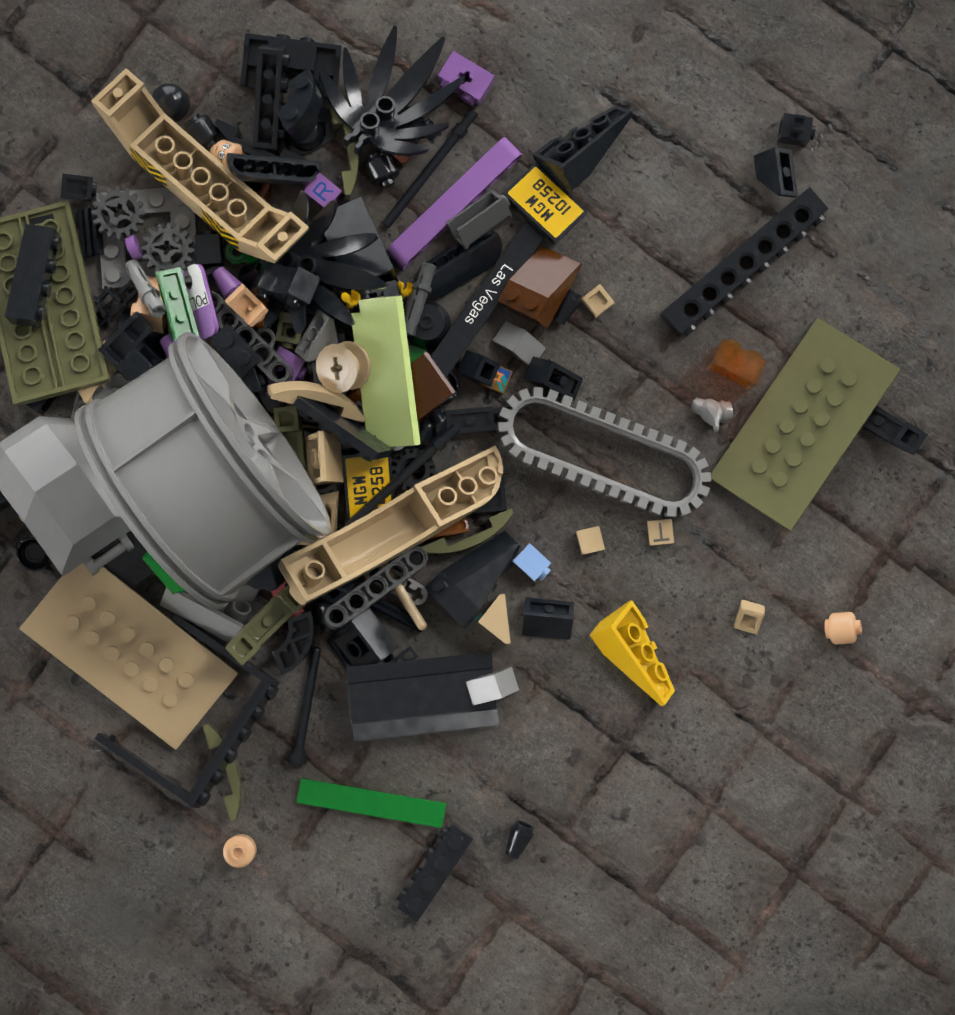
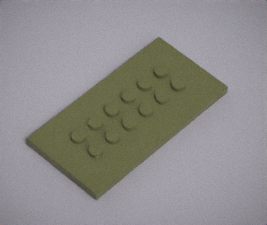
(64, 350)
(804, 424)

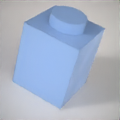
(532, 563)

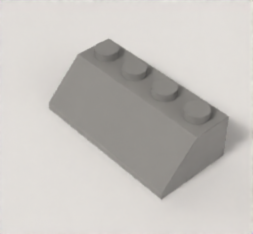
(220, 622)

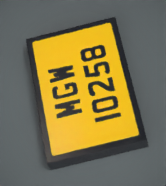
(545, 204)
(364, 481)

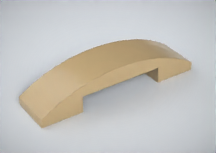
(289, 391)

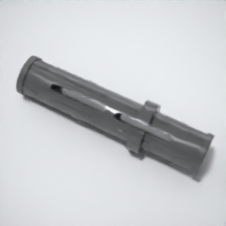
(419, 296)

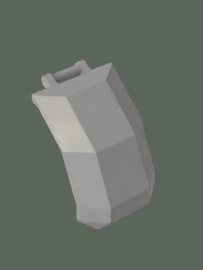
(59, 495)

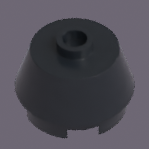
(432, 326)

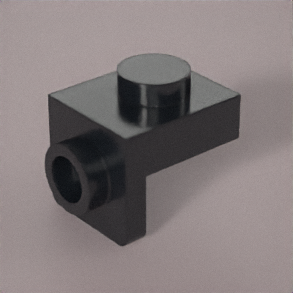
(78, 187)

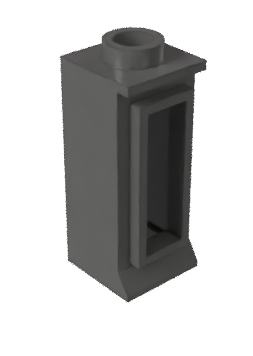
(479, 218)

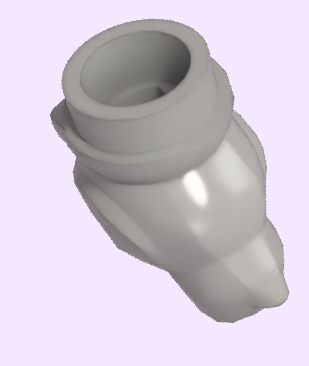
(713, 411)

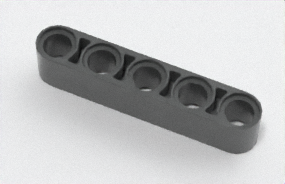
(274, 361)
(382, 577)

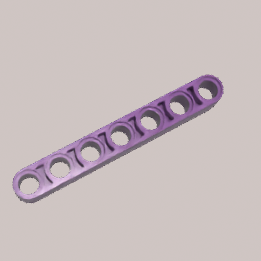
(454, 200)

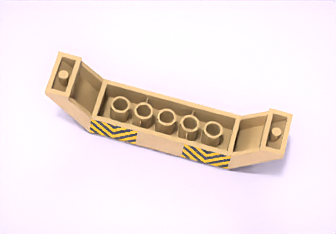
(194, 172)

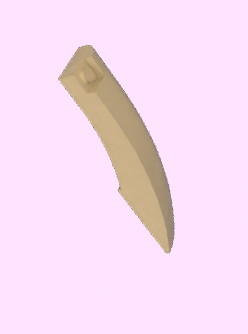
(393, 527)

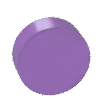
(134, 247)

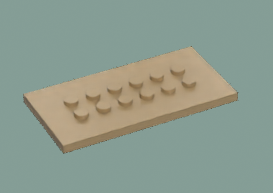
(129, 651)

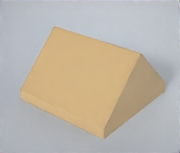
(324, 458)
(496, 619)

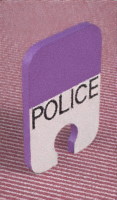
(202, 302)

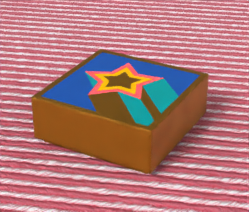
(501, 380)

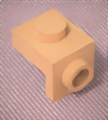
(247, 305)

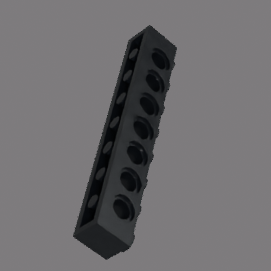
(805, 203)

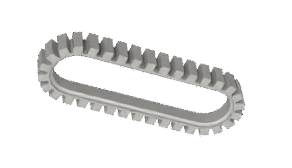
(600, 482)

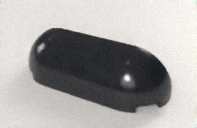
(273, 169)
(460, 265)

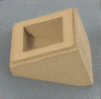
(590, 540)
(749, 617)

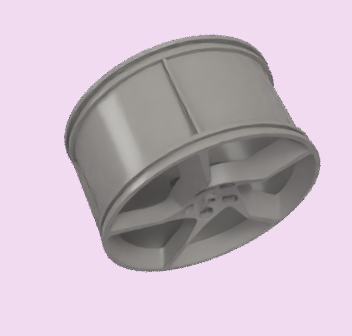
(200, 472)

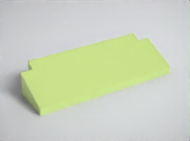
(389, 391)

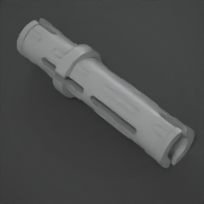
(148, 294)

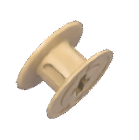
(343, 367)

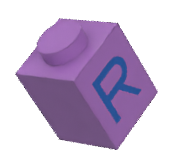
(322, 191)

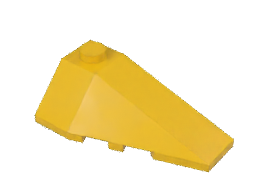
(627, 646)

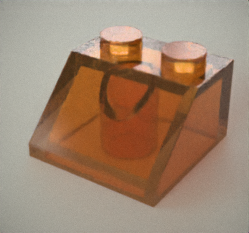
(737, 363)

